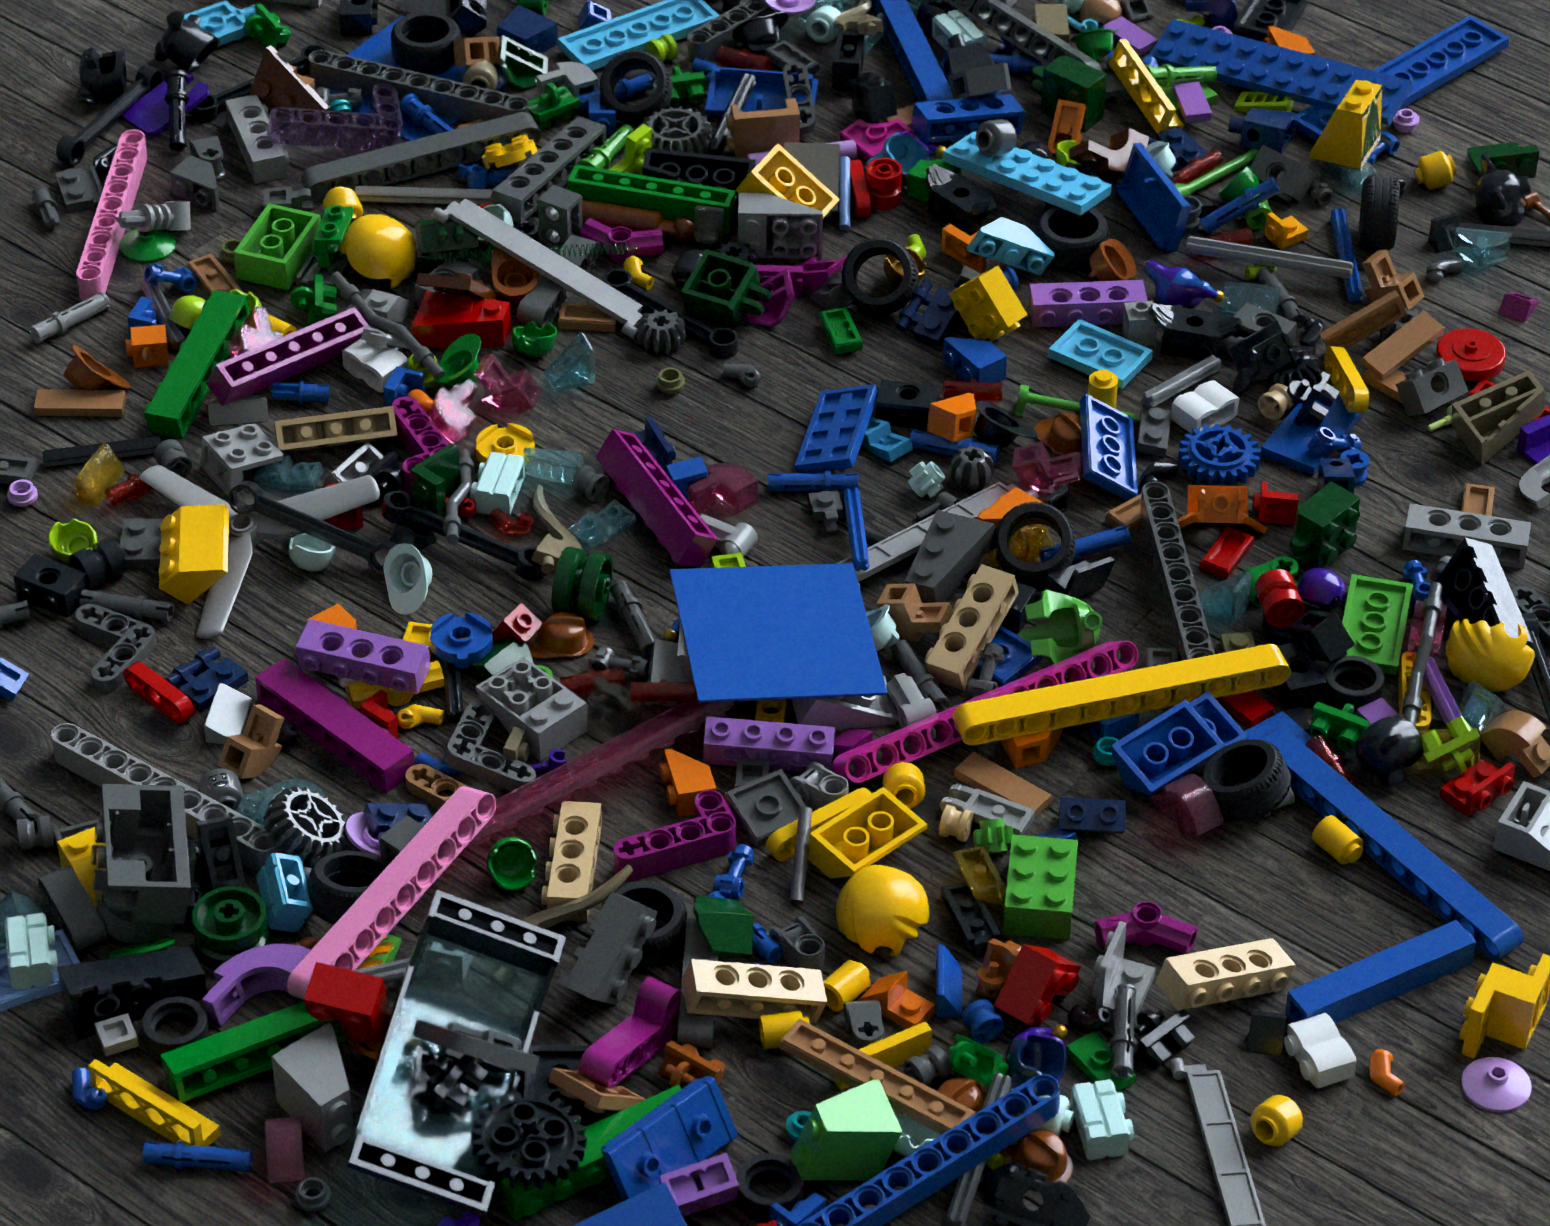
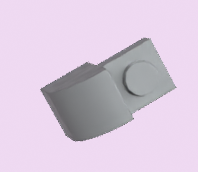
(573, 75)

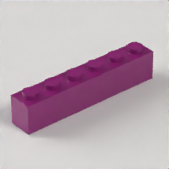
(285, 356)
(656, 499)
(334, 724)

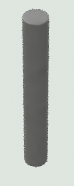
(801, 855)

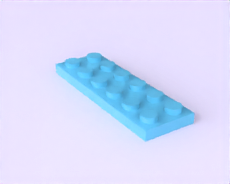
(631, 31)
(1031, 175)

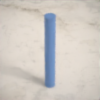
(844, 193)

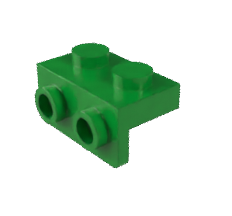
(331, 233)

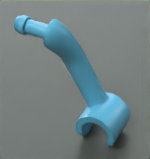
(1086, 25)

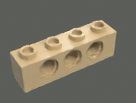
(335, 429)
(999, 592)
(573, 855)
(1225, 974)
(752, 989)

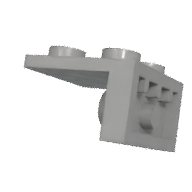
(235, 450)
(1115, 970)

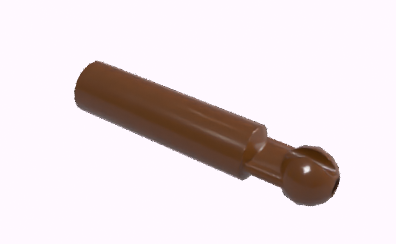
(637, 219)

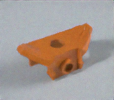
(1218, 505)

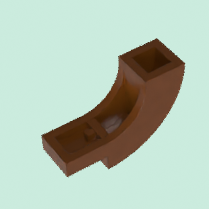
(1109, 161)

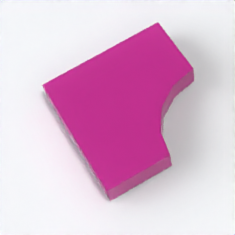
(871, 137)

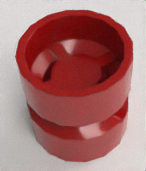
(884, 183)
(1279, 598)

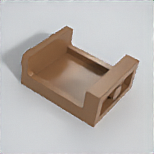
(763, 129)

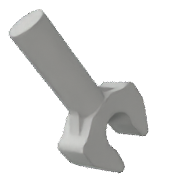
(380, 339)

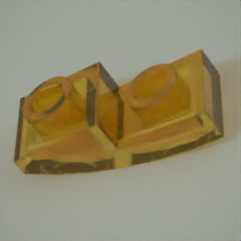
(1027, 543)

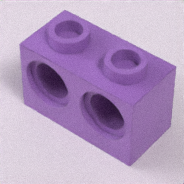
(702, 1184)

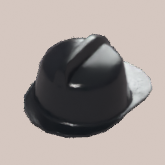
(760, 32)
(998, 427)

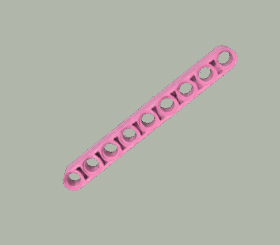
(117, 196)
(398, 886)

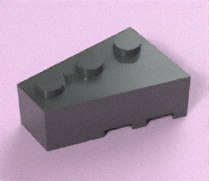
(948, 553)
(612, 950)

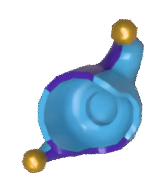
(907, 150)

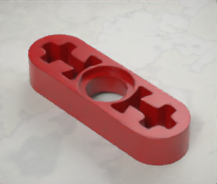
(859, 190)
(158, 692)

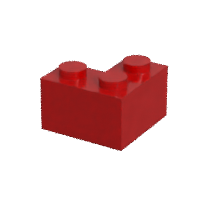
(1034, 982)
(349, 997)

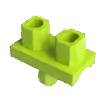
(1462, 736)

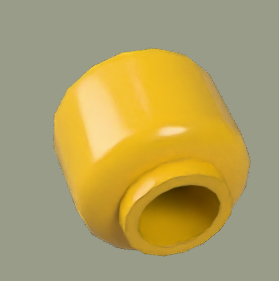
(1435, 170)
(344, 197)
(905, 783)
(1276, 1120)

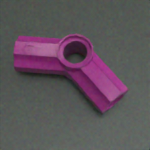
(648, 242)
(1149, 926)

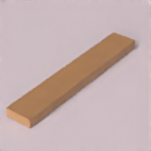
(857, 1068)

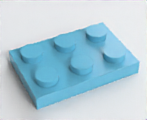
(1093, 349)

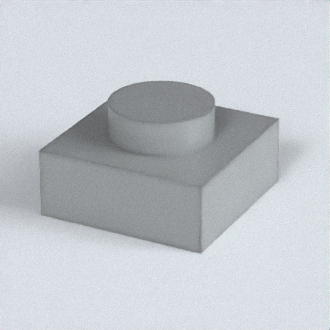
(116, 1034)

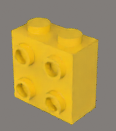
(988, 305)

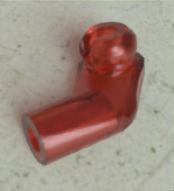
(508, 525)

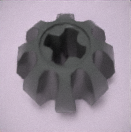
(972, 468)

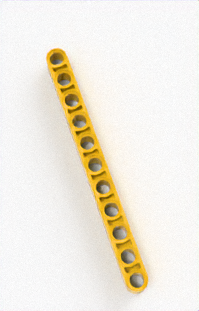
(1120, 694)

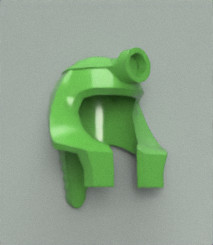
(1069, 631)

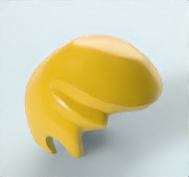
(380, 248)
(1488, 655)
(881, 908)

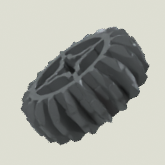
(679, 130)
(305, 824)

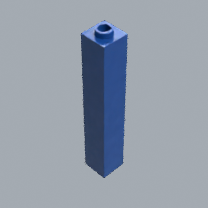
(1384, 975)

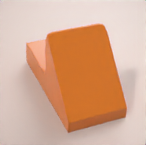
(1066, 123)
(955, 245)
(898, 1002)

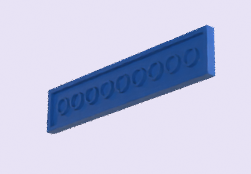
(1426, 65)
(1273, 68)

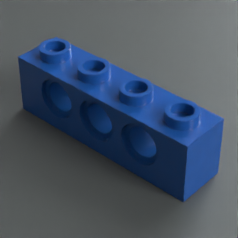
(959, 117)

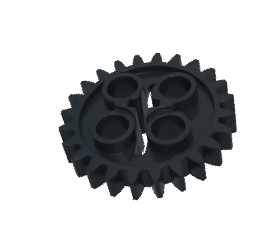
(534, 1131)

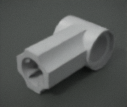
(731, 538)
(908, 700)

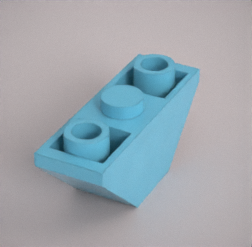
(1011, 245)

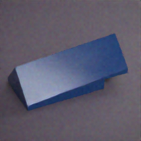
(1174, 744)

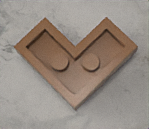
(596, 1096)

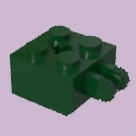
(1071, 82)
(446, 237)
(724, 289)
(1325, 526)

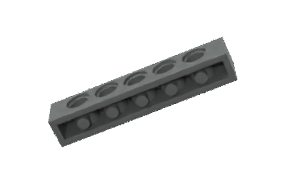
(548, 167)

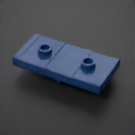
(766, 95)
(1153, 199)
(670, 1137)

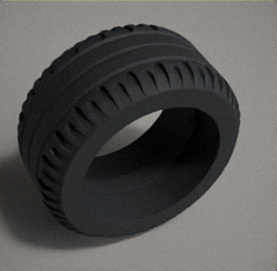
(424, 42)
(622, 65)
(1379, 212)
(867, 250)
(1072, 253)
(1034, 514)
(1256, 796)
(340, 880)
(669, 940)

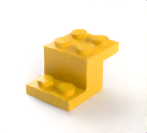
(1506, 1006)

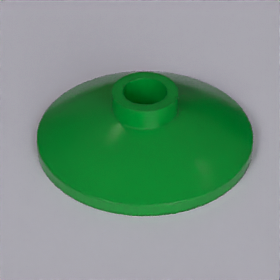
(147, 246)
(159, 945)

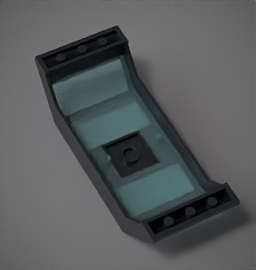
(463, 970)

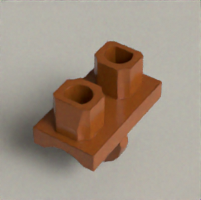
(996, 967)
(685, 1065)

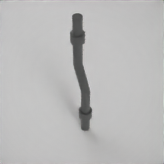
(421, 354)
(452, 522)
(1431, 610)

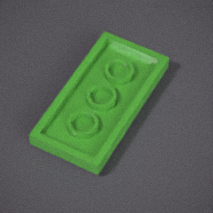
(1377, 619)

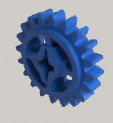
(1219, 455)

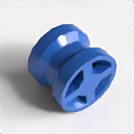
(1359, 462)
(982, 1021)

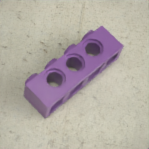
(1089, 301)
(363, 656)
(783, 744)

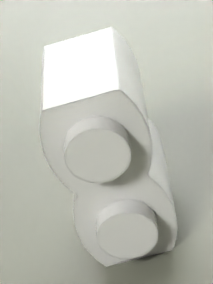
(372, 363)
(1205, 406)
(1320, 1050)

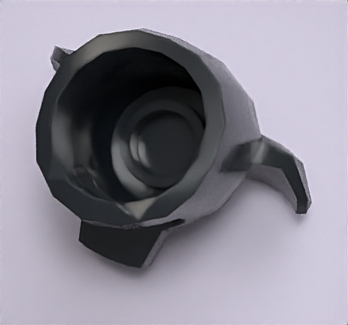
(185, 42)
(101, 75)
(1499, 195)
(1386, 748)

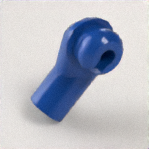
(705, 67)
(423, 758)
(84, 1094)

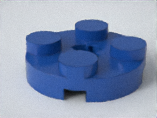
(464, 651)

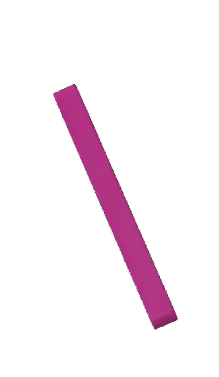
(947, 733)

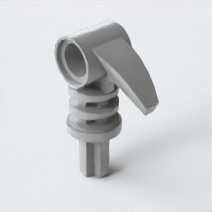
(168, 216)

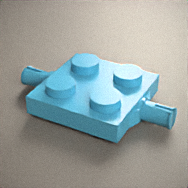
(224, 20)

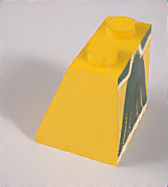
(1352, 128)

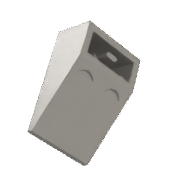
(779, 227)
(536, 702)
(1525, 826)

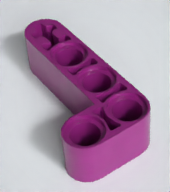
(417, 434)
(680, 844)
(634, 1038)

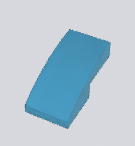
(883, 442)

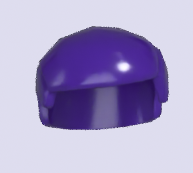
(1321, 586)

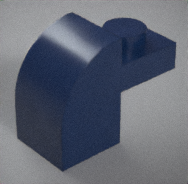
(1220, 11)

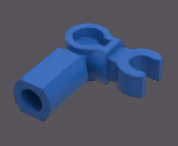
(480, 177)

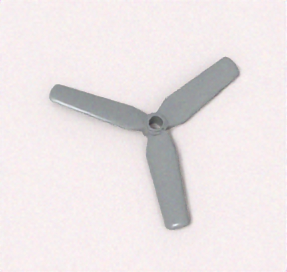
(250, 529)

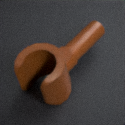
(1532, 201)

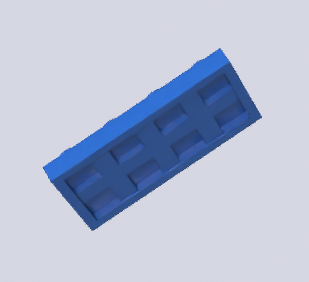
(836, 429)

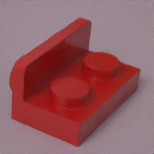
(1478, 786)

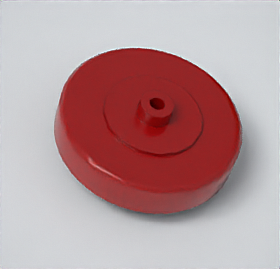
(1476, 352)

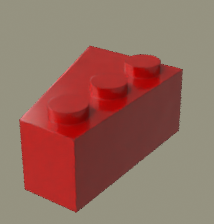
(449, 316)

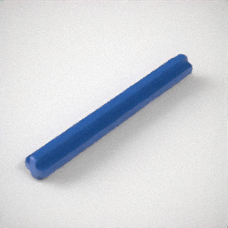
(1346, 253)
(856, 529)

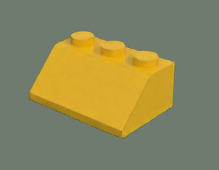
(788, 179)
(193, 550)
(863, 834)

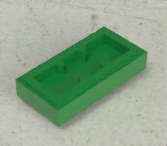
(840, 330)
(1095, 1060)

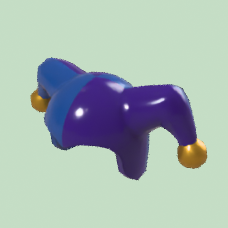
(1179, 285)

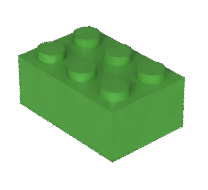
(276, 246)
(1040, 887)

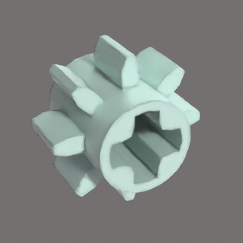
(926, 479)

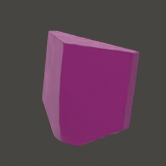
(819, 272)
(782, 297)

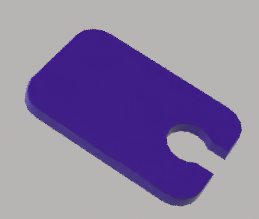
(152, 112)

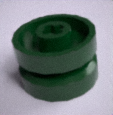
(582, 583)
(228, 924)

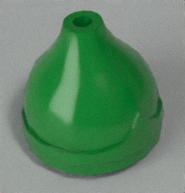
(1236, 187)

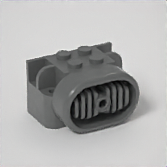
(141, 861)

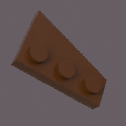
(280, 87)
(461, 285)

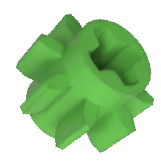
(993, 836)

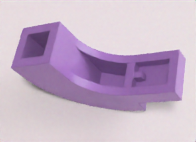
(250, 974)

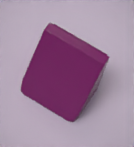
(1517, 306)
(851, 739)

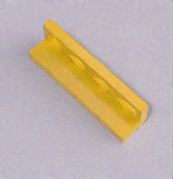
(1135, 79)
(152, 1105)

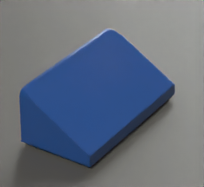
(948, 984)

